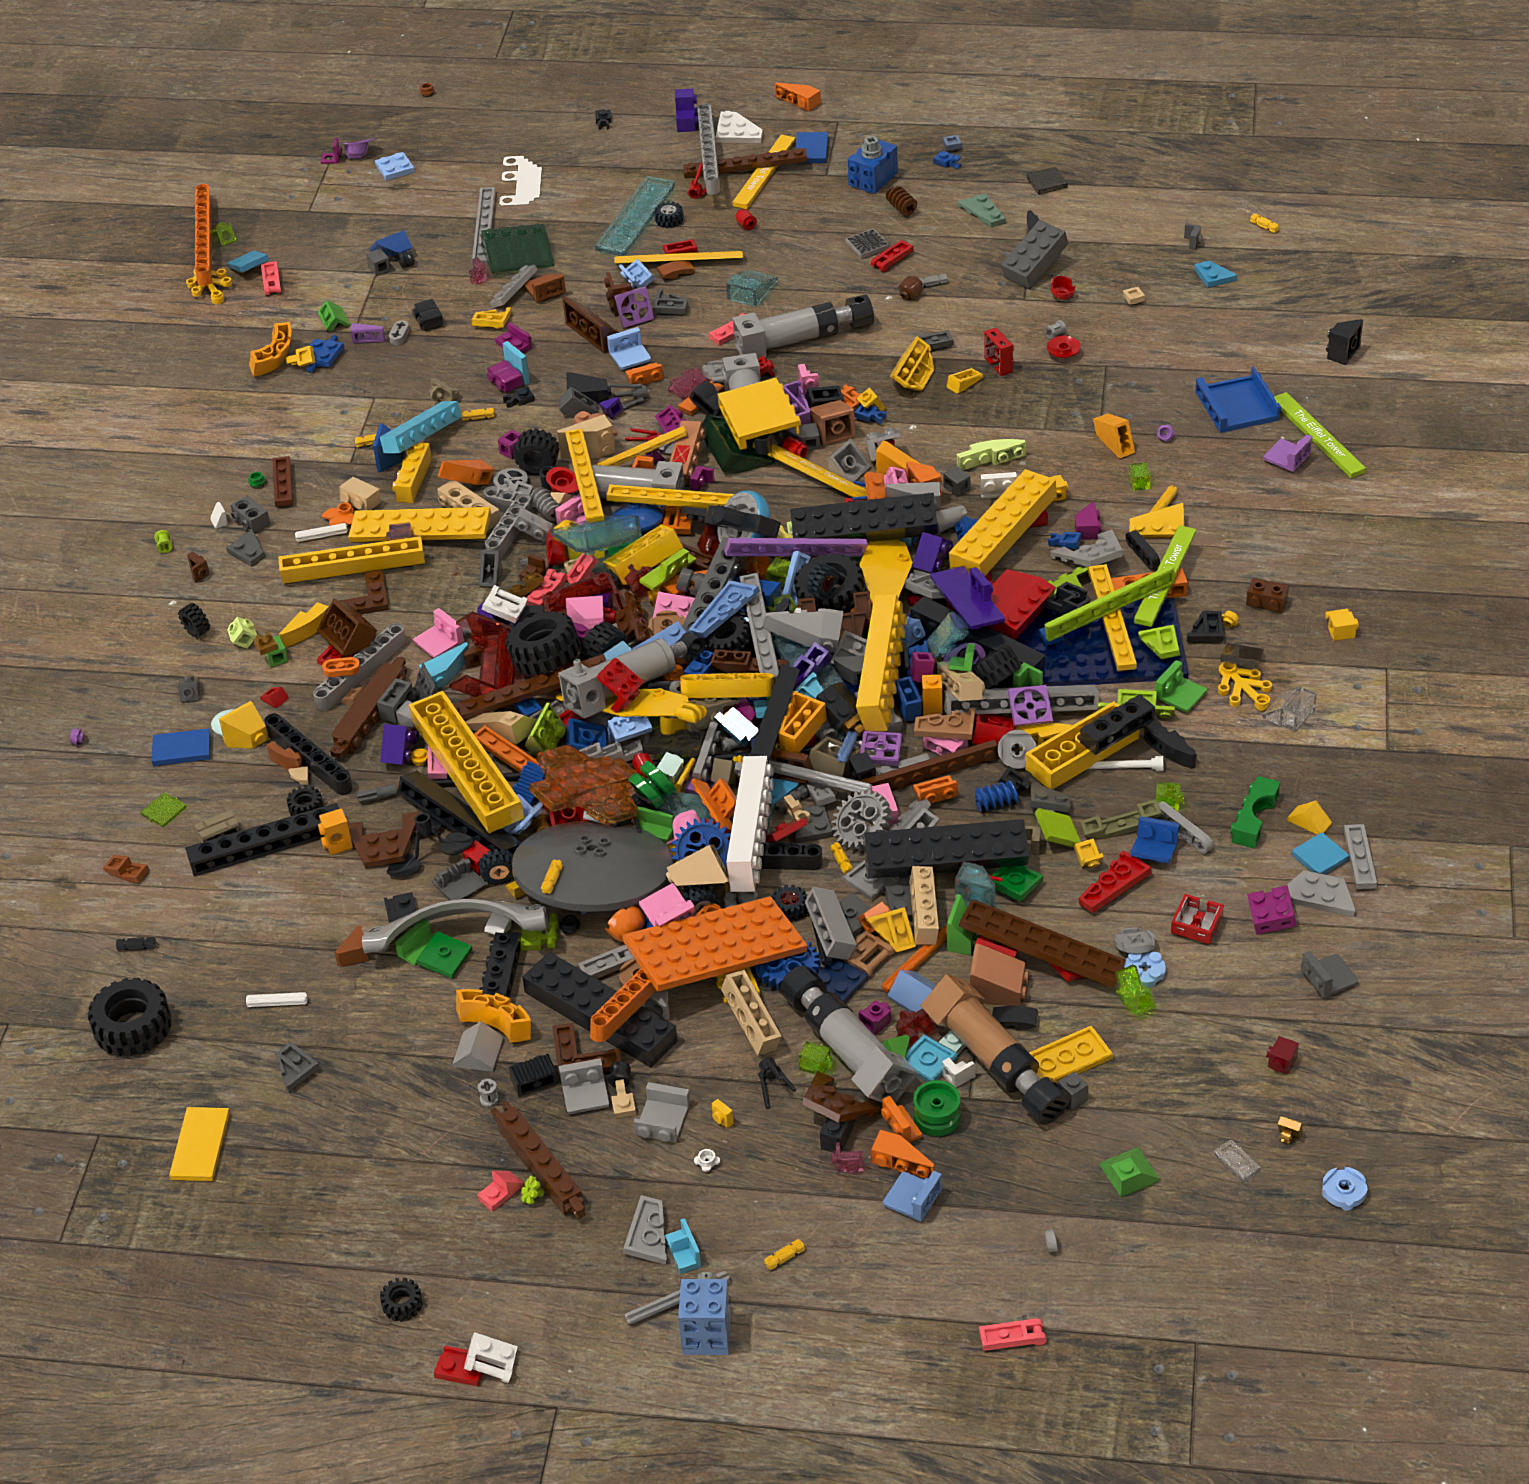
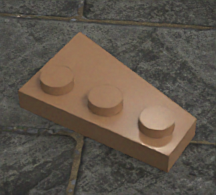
(951, 726)

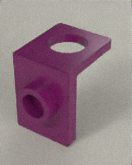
(336, 155)

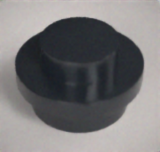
(569, 924)

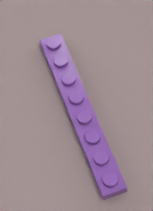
(786, 546)

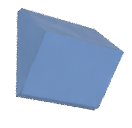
(910, 990)

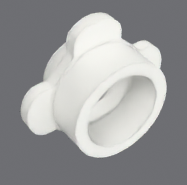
(702, 1158)

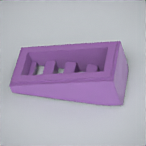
(363, 328)

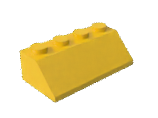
(646, 551)

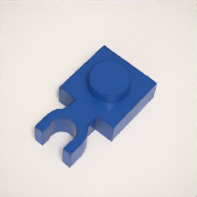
(869, 414)
(1069, 540)

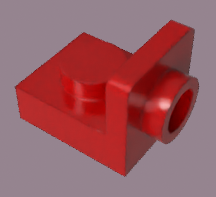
(766, 366)

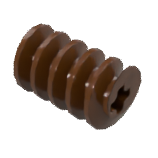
(901, 200)

